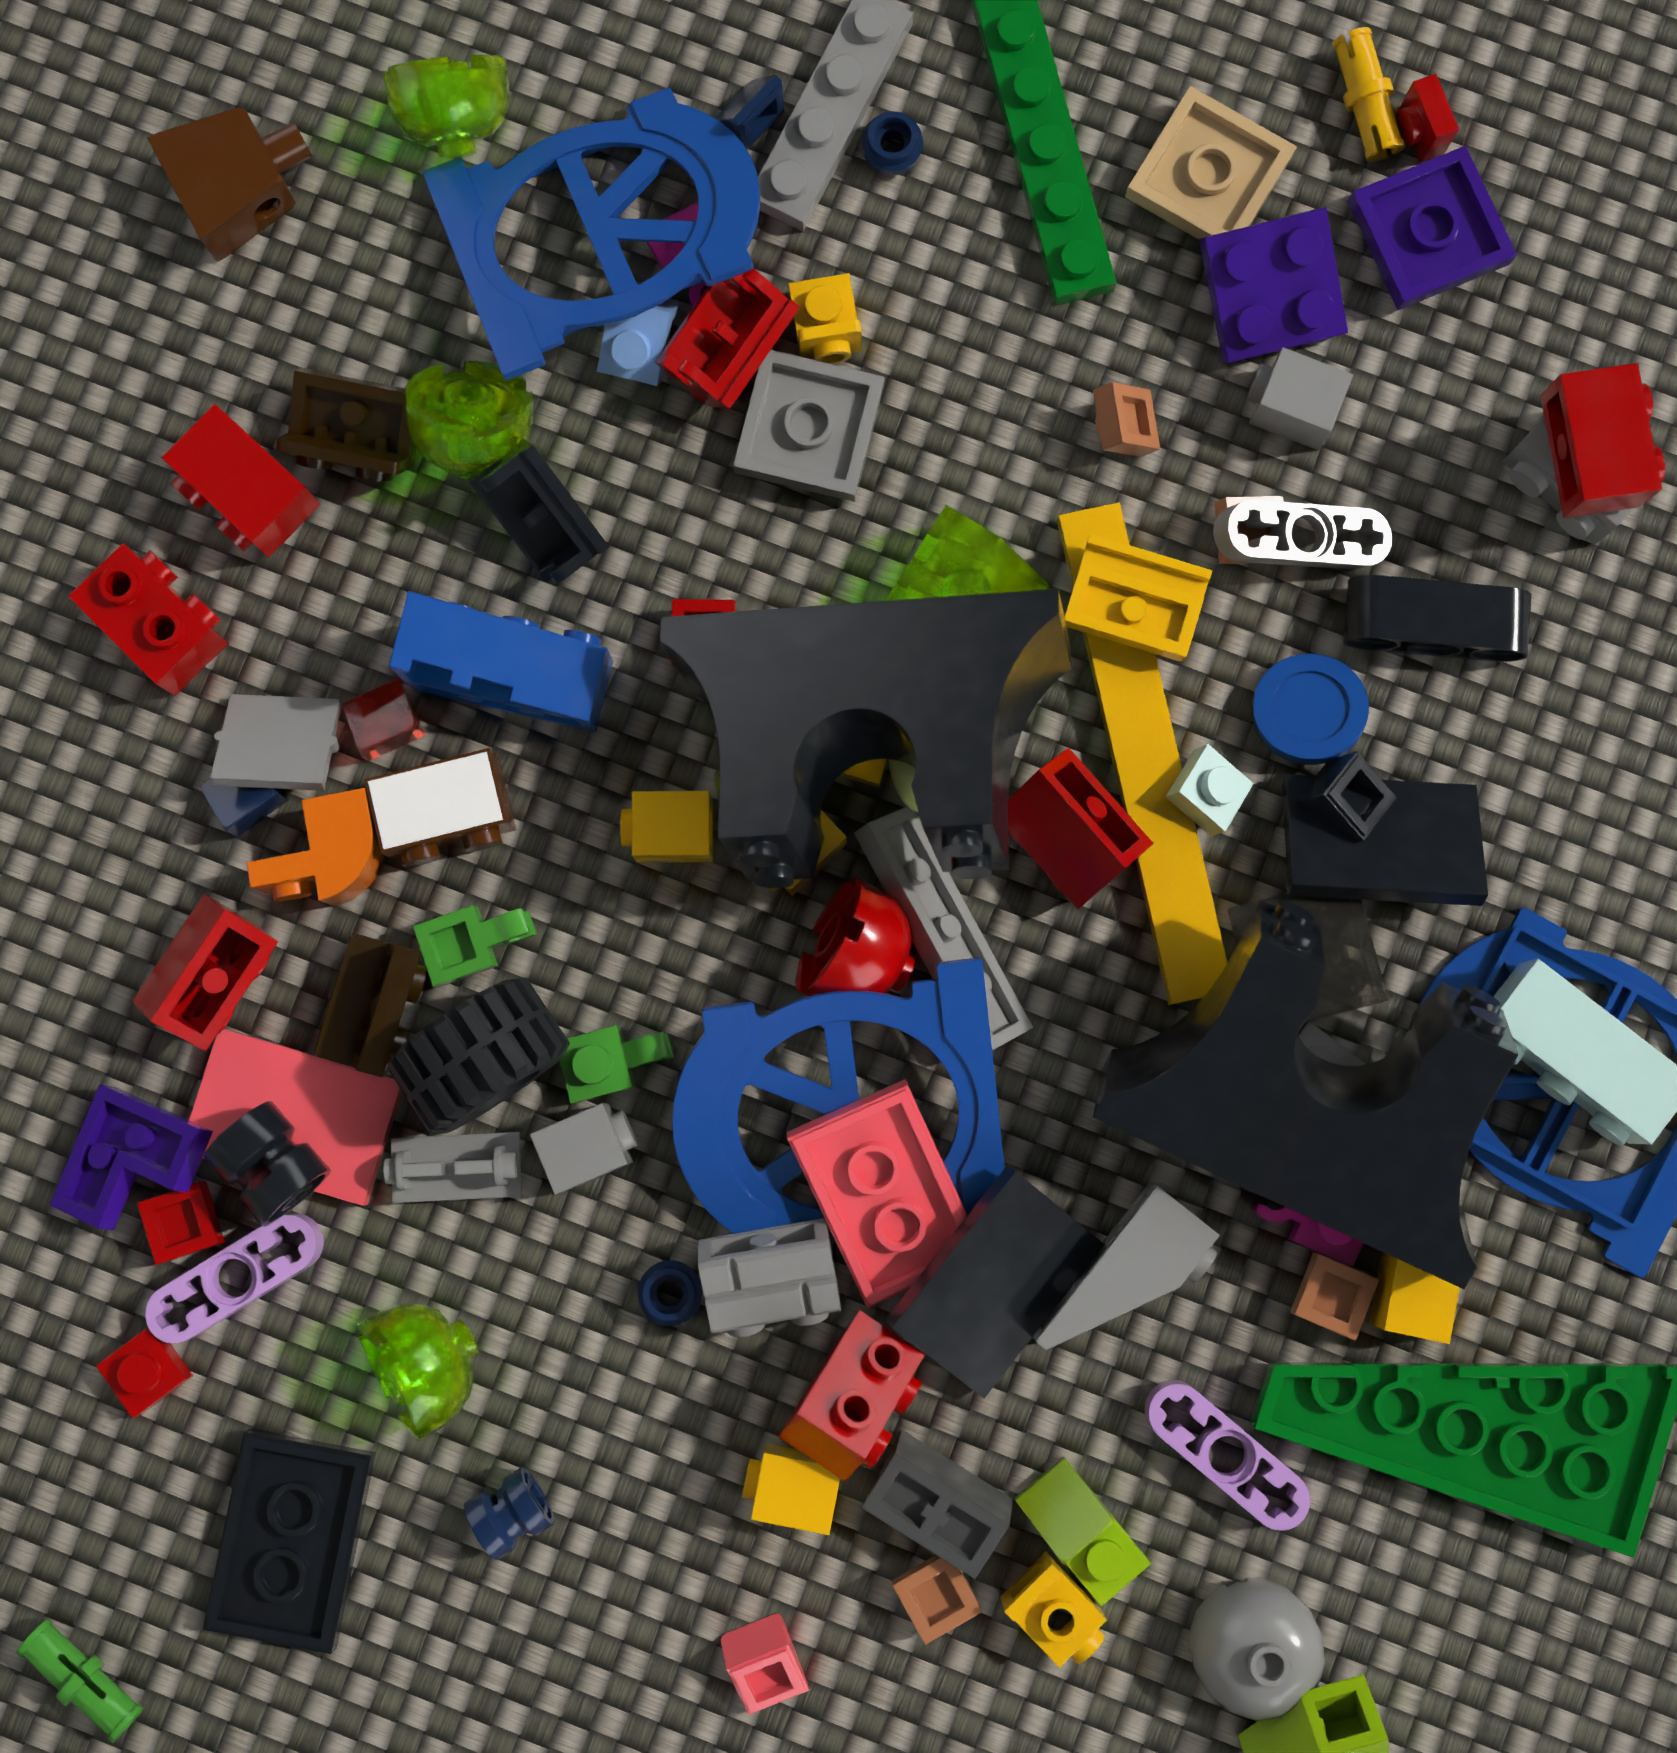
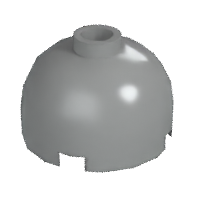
(1256, 1648)

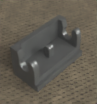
(939, 1504)

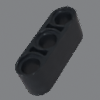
(1437, 618)

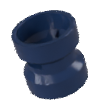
(512, 1512)

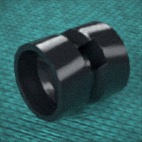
(260, 1141)

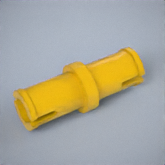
(1368, 94)

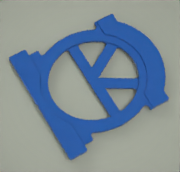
(715, 247)
(941, 1013)
(1627, 1210)

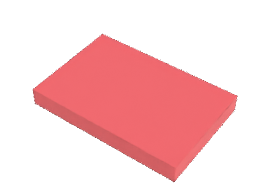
(329, 1104)
(880, 1188)

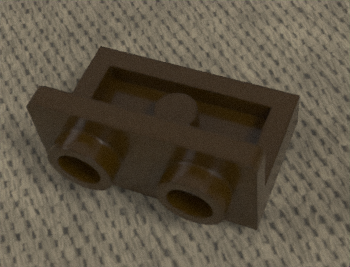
(348, 425)
(368, 1004)

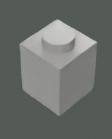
(1298, 397)
(584, 1146)

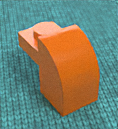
(341, 854)

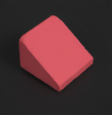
(763, 1663)

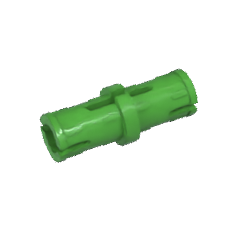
(79, 1680)

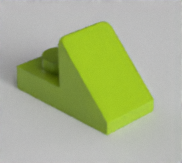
(1082, 1531)

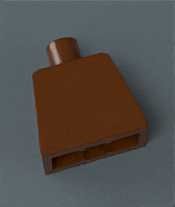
(229, 175)

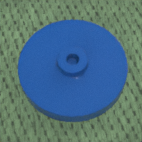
(1310, 709)

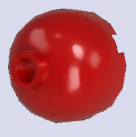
(860, 944)

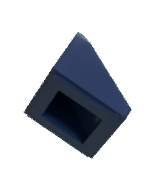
(754, 109)
(241, 806)

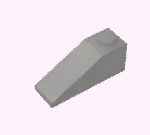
(1142, 1259)

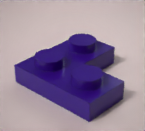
(118, 1142)

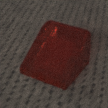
(383, 720)

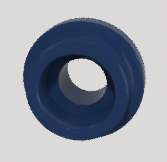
(897, 127)
(665, 1313)

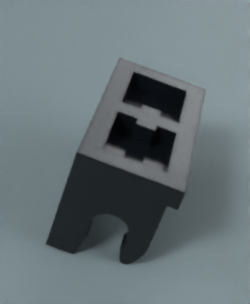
(538, 512)

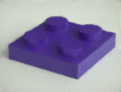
(1431, 227)
(1274, 285)

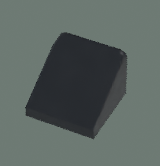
(1348, 796)

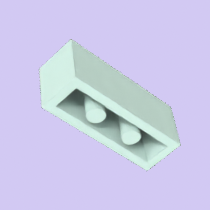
(1588, 1055)

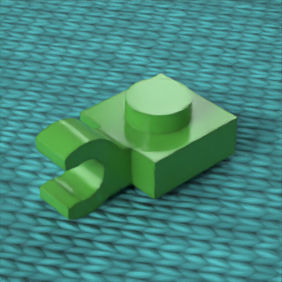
(463, 943)
(603, 1063)

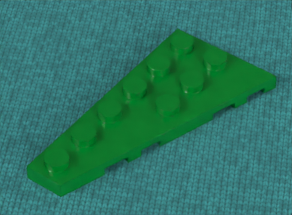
(1525, 1439)

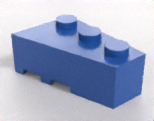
(501, 662)

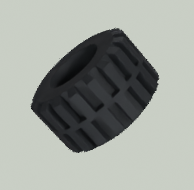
(478, 1055)

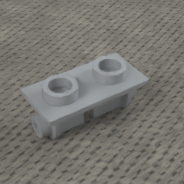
(454, 1167)

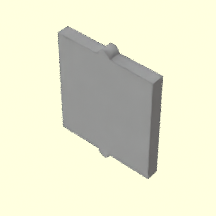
(276, 742)

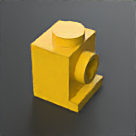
(1040, 1592)

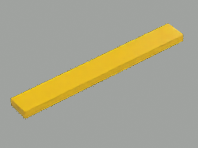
(1145, 770)

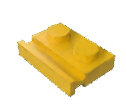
(1137, 598)

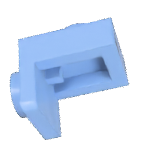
(636, 342)

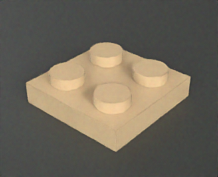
(1209, 168)

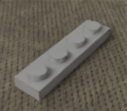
(831, 109)
(937, 913)

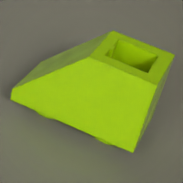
(1324, 1720)

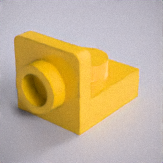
(826, 319)

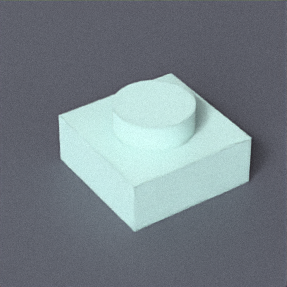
(1209, 790)

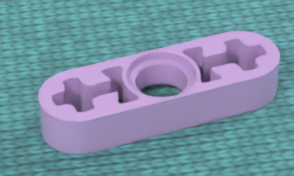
(203, 1316)
(1274, 1471)

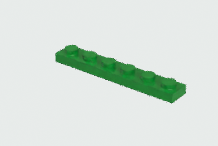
(1045, 149)

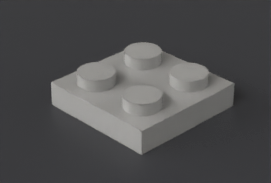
(809, 425)

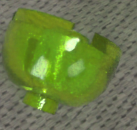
(448, 102)
(467, 416)
(420, 1363)

